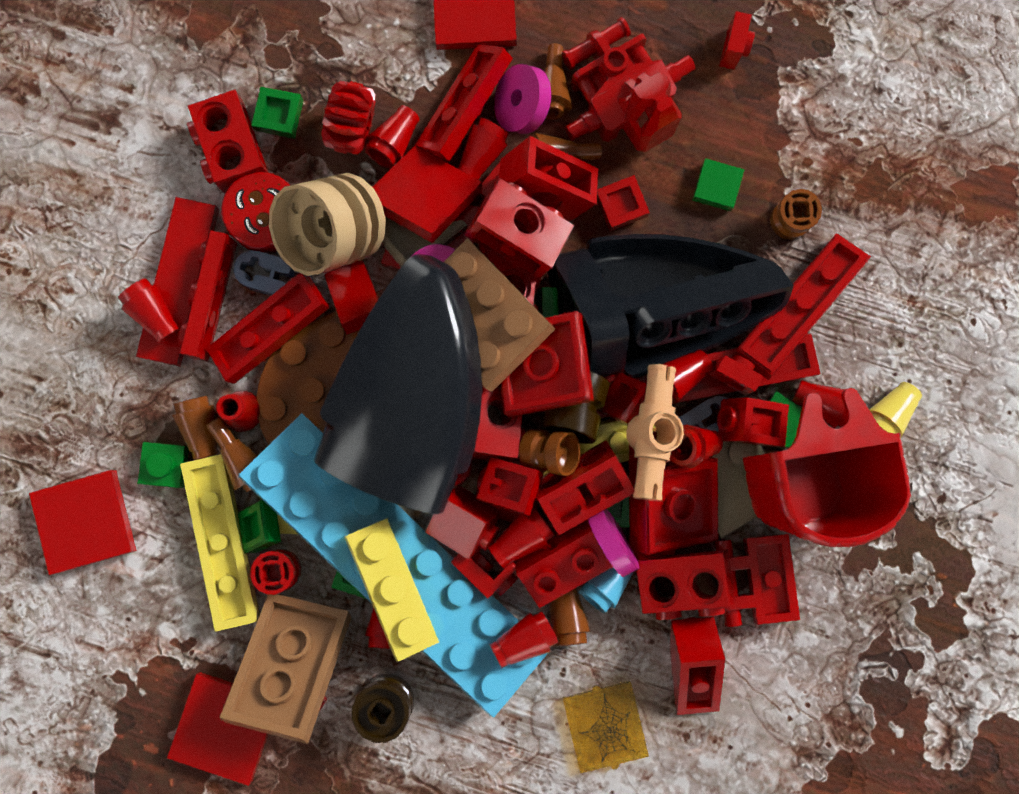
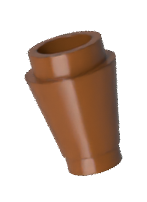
(191, 421)
(569, 619)

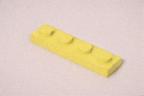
(220, 543)

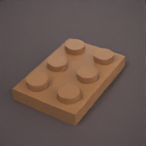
(504, 319)
(287, 668)

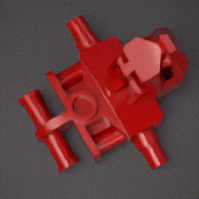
(625, 88)

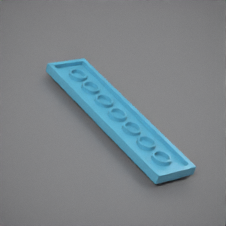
(328, 509)

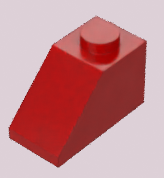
(696, 665)

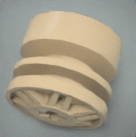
(326, 223)

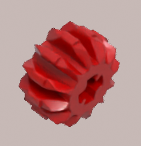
(348, 117)

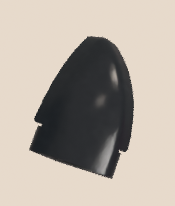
(663, 297)
(407, 392)

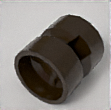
(579, 418)
(383, 708)

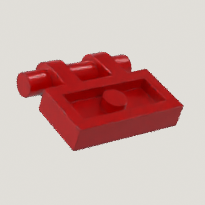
(769, 578)

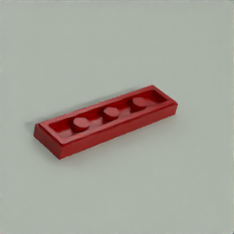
(177, 271)
(810, 299)

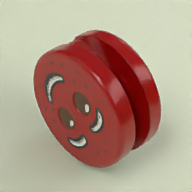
(247, 209)

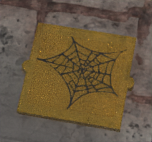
(605, 727)

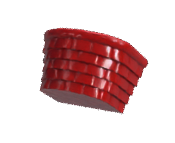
(832, 482)

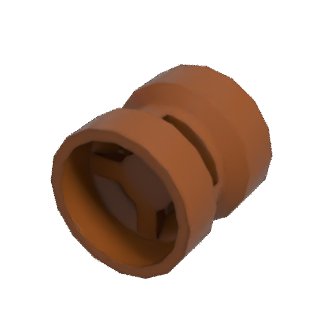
(789, 221)
(551, 452)

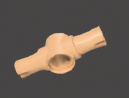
(653, 453)

